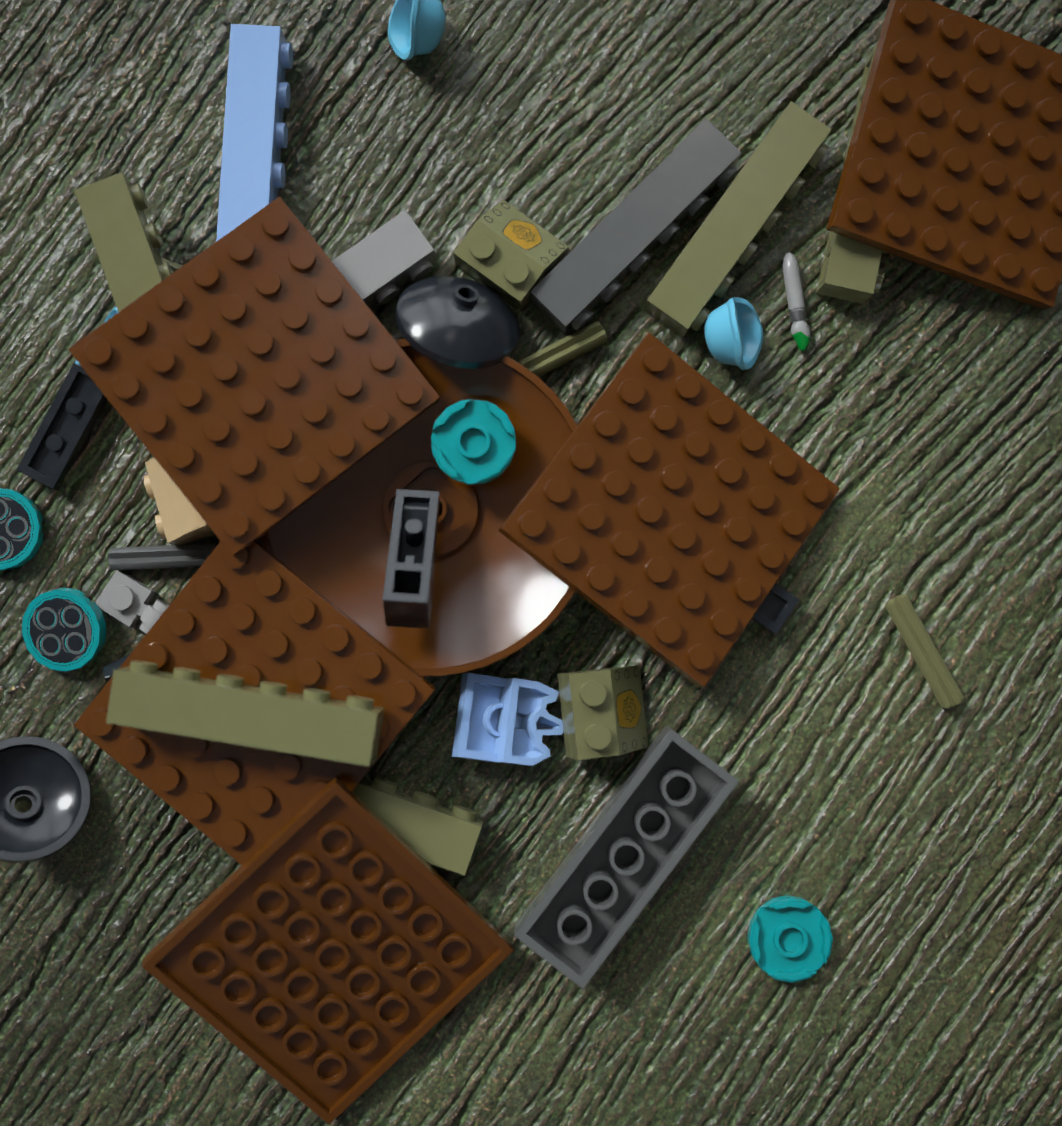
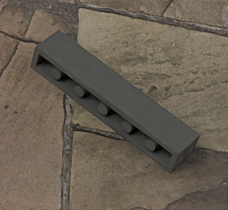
(635, 228)

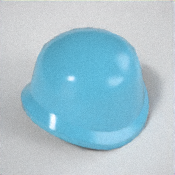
(416, 27)
(734, 333)

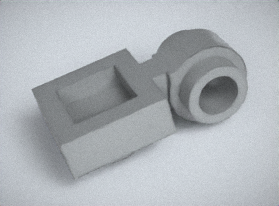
(129, 600)

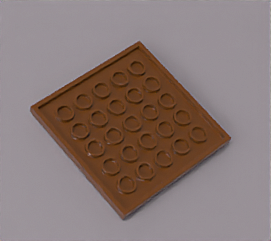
(959, 153)
(255, 375)
(671, 510)
(259, 624)
(328, 952)

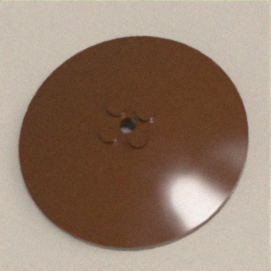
(485, 587)

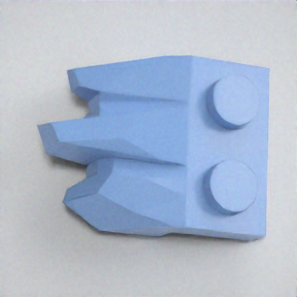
(504, 720)

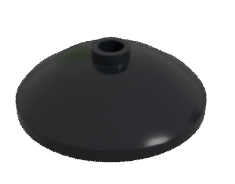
(457, 322)
(53, 785)

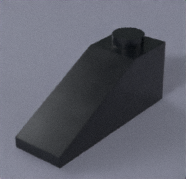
(411, 559)

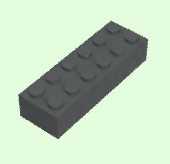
(624, 856)

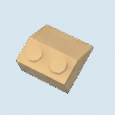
(177, 517)

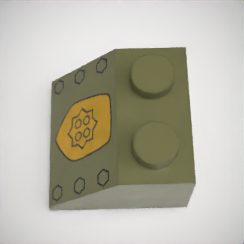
(508, 253)
(602, 712)

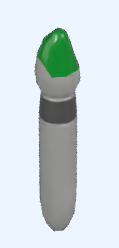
(799, 329)

